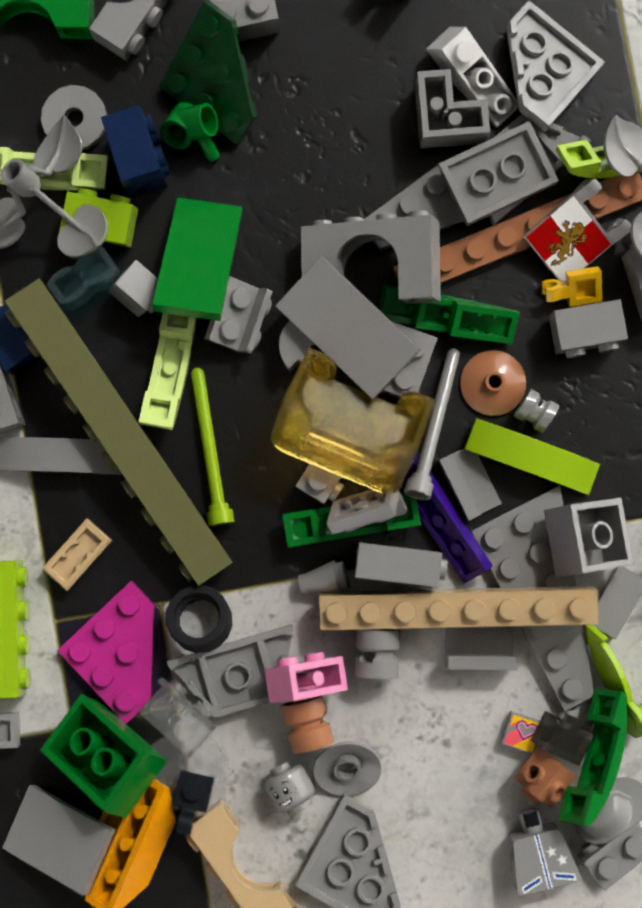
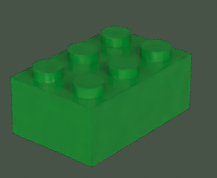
(103, 756)

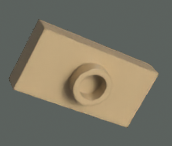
(77, 554)

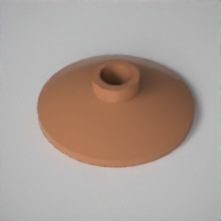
(476, 386)

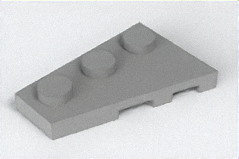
(425, 194)

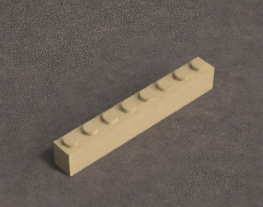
(459, 608)

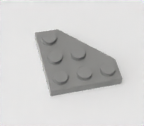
(547, 65)
(350, 861)

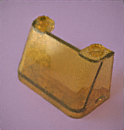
(349, 429)

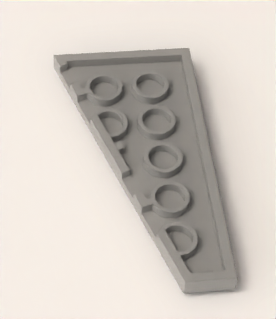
(523, 558)

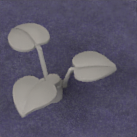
(58, 154)
(624, 156)

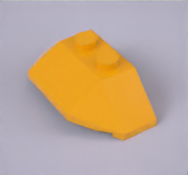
(133, 849)

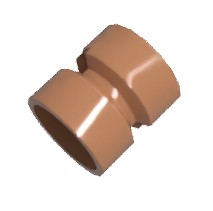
(307, 724)

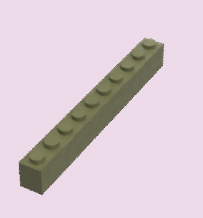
(118, 432)

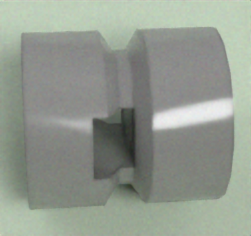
(377, 653)

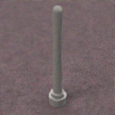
(419, 484)

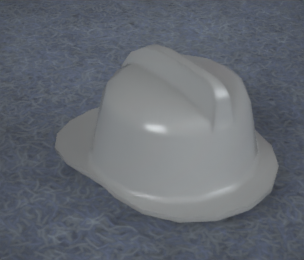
(618, 814)

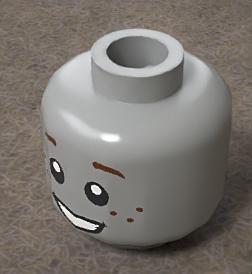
(290, 788)

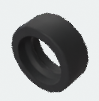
(181, 601)

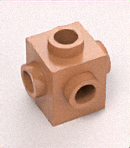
(544, 778)

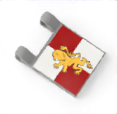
(571, 235)

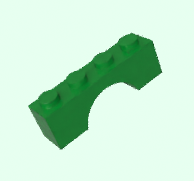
(69, 17)

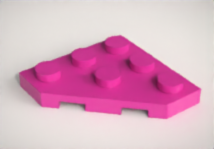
(117, 651)

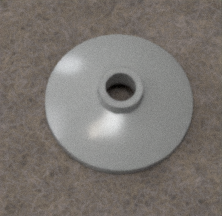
(347, 768)

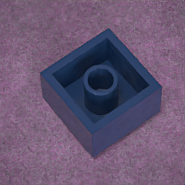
(133, 147)

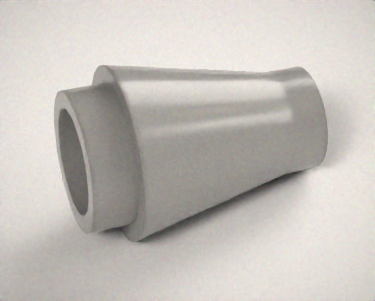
(325, 579)

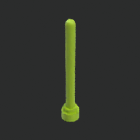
(219, 510)

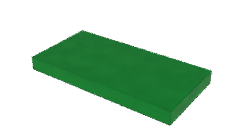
(198, 259)

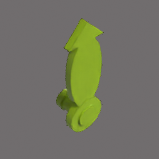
(613, 676)

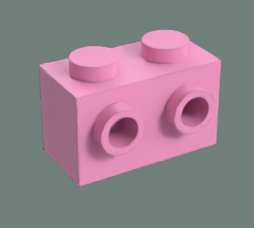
(305, 679)

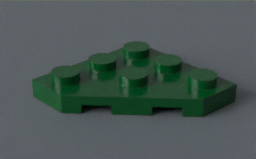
(213, 72)

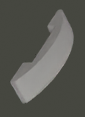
(53, 455)

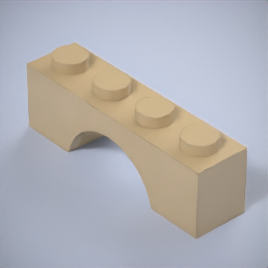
(214, 836)

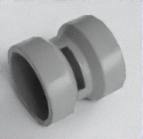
(536, 411)

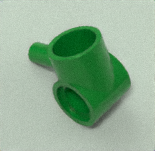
(189, 124)

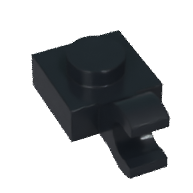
(191, 795)

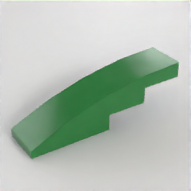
(452, 315)

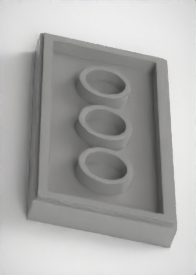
(347, 327)

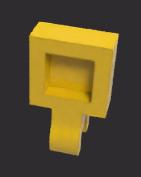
(580, 287)

